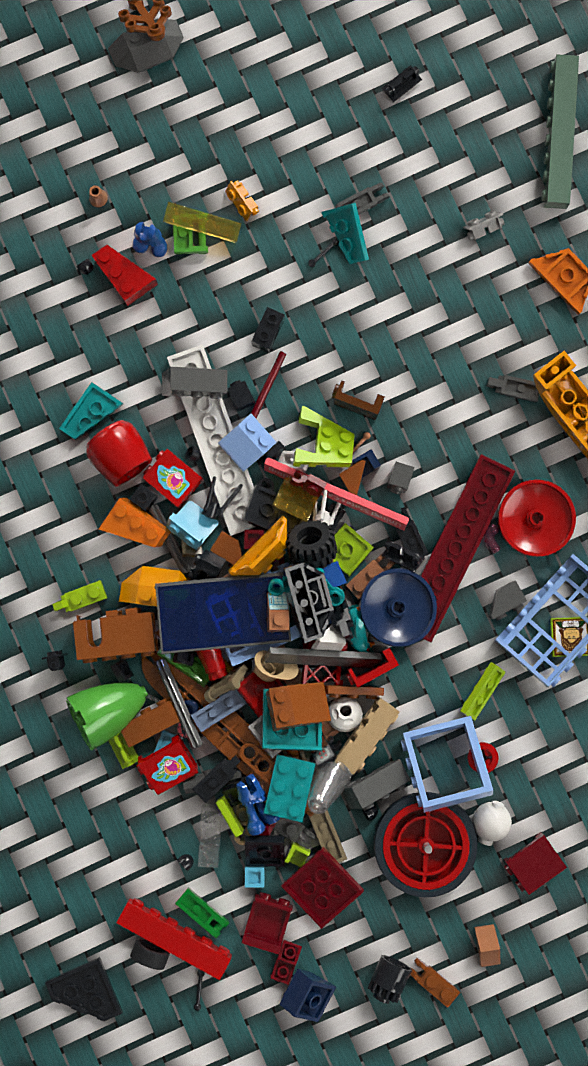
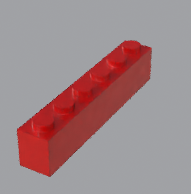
(174, 938)

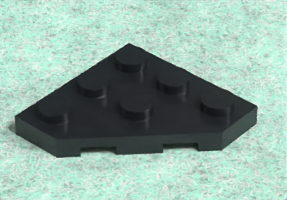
(86, 990)

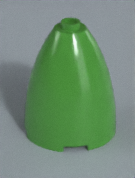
(105, 710)

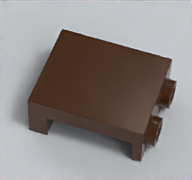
(355, 404)

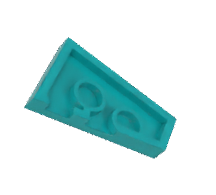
(347, 227)

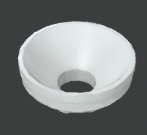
(341, 722)

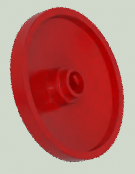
(536, 518)

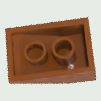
(297, 705)

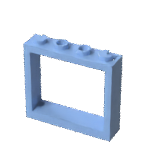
(484, 791)

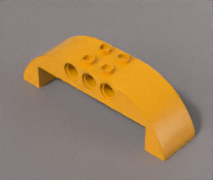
(565, 398)

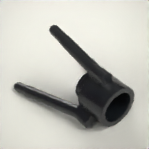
(211, 508)

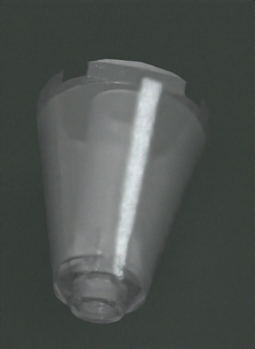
(327, 786)

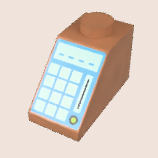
(277, 613)

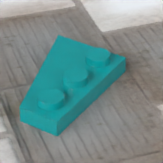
(89, 411)

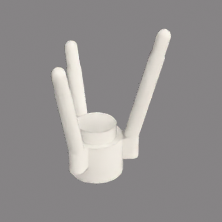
(323, 515)

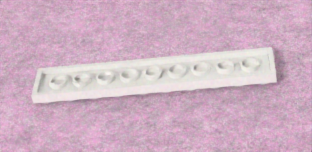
(210, 426)

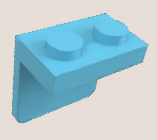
(191, 525)

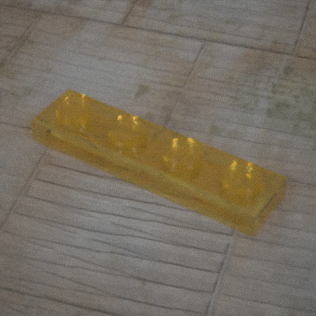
(202, 222)

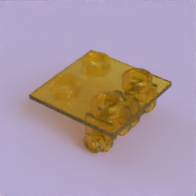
(295, 500)

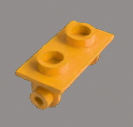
(245, 207)

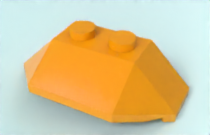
(264, 551)
(140, 585)

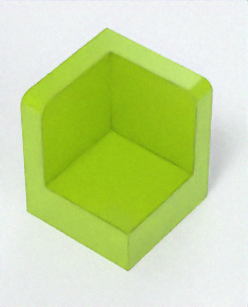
(297, 854)

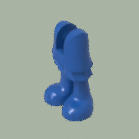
(147, 237)
(257, 796)

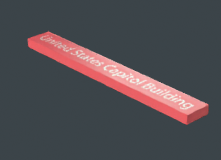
(344, 497)

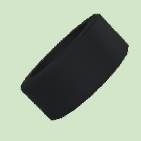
(149, 955)

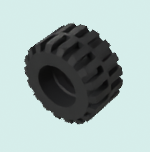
(312, 544)

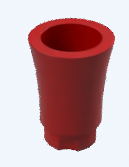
(213, 663)

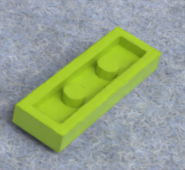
(482, 691)

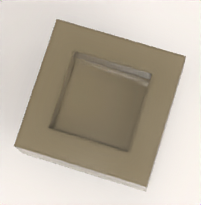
(188, 551)

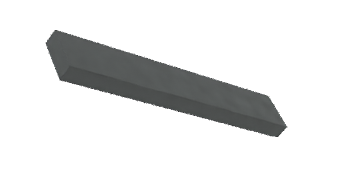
(322, 657)

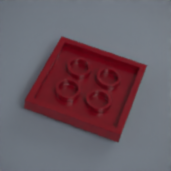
(322, 887)

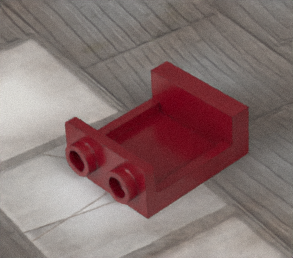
(534, 864)
(267, 923)

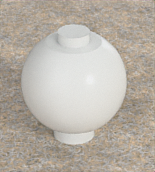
(491, 822)

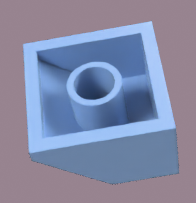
(247, 442)

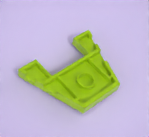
(332, 445)

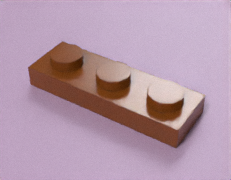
(353, 692)

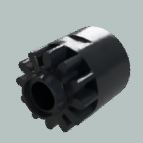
(389, 979)

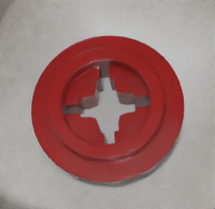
(489, 751)

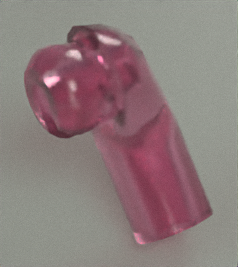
(489, 538)

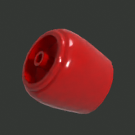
(118, 452)

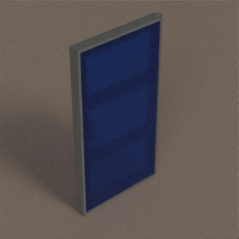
(215, 613)

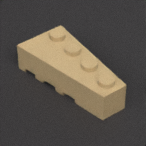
(365, 737)

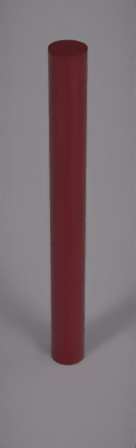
(268, 384)

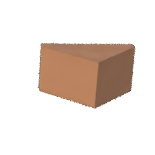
(487, 945)

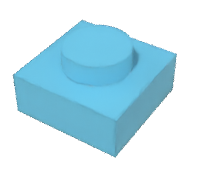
(254, 876)

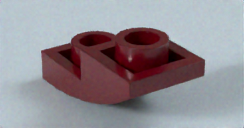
(286, 962)

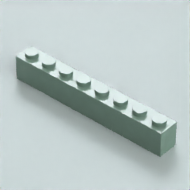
(561, 131)

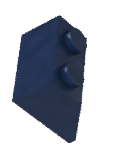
(307, 996)

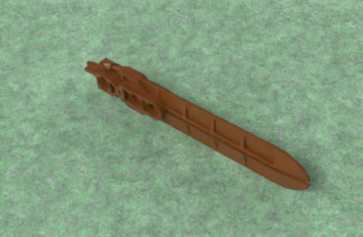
(215, 734)

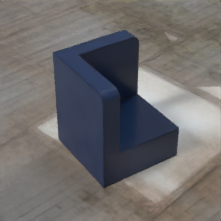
(371, 462)

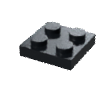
(265, 851)

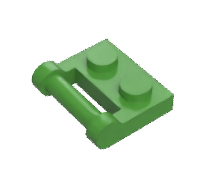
(184, 241)

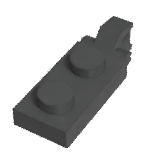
(514, 387)

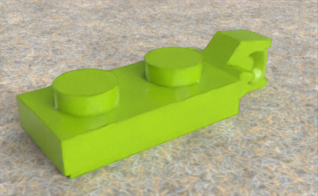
(81, 597)

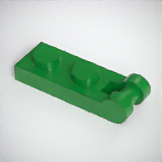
(201, 912)

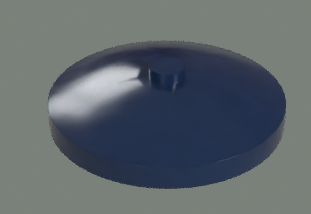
(398, 607)

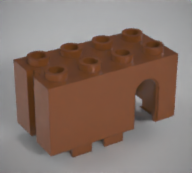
(119, 634)

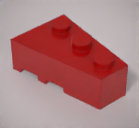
(125, 276)

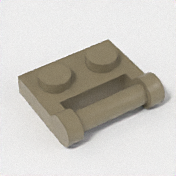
(226, 683)

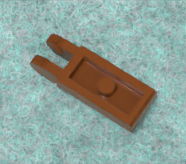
(435, 983)

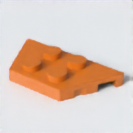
(565, 275)

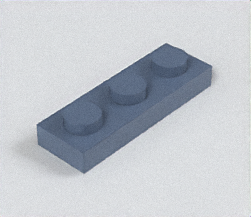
(218, 710)

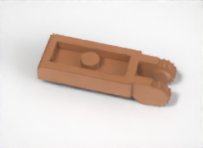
(359, 582)

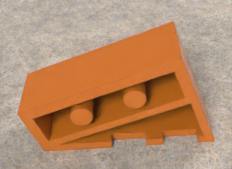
(135, 524)

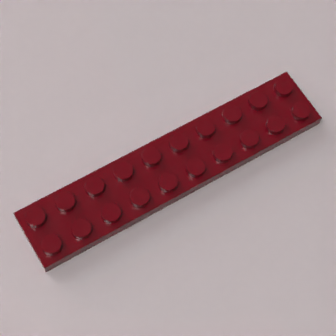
(464, 532)

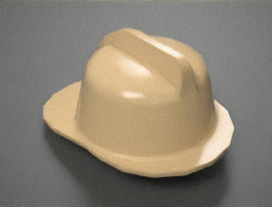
(271, 671)

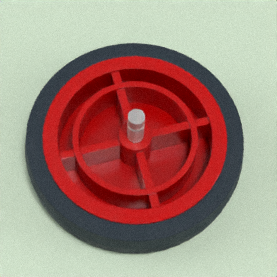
(425, 850)

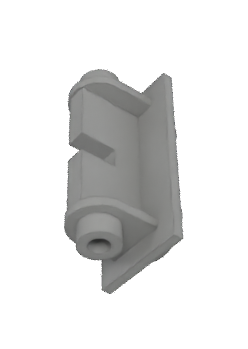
(490, 221)

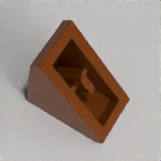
(352, 476)

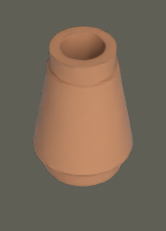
(97, 196)

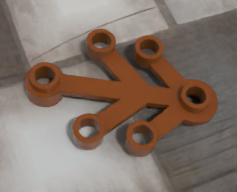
(155, 31)

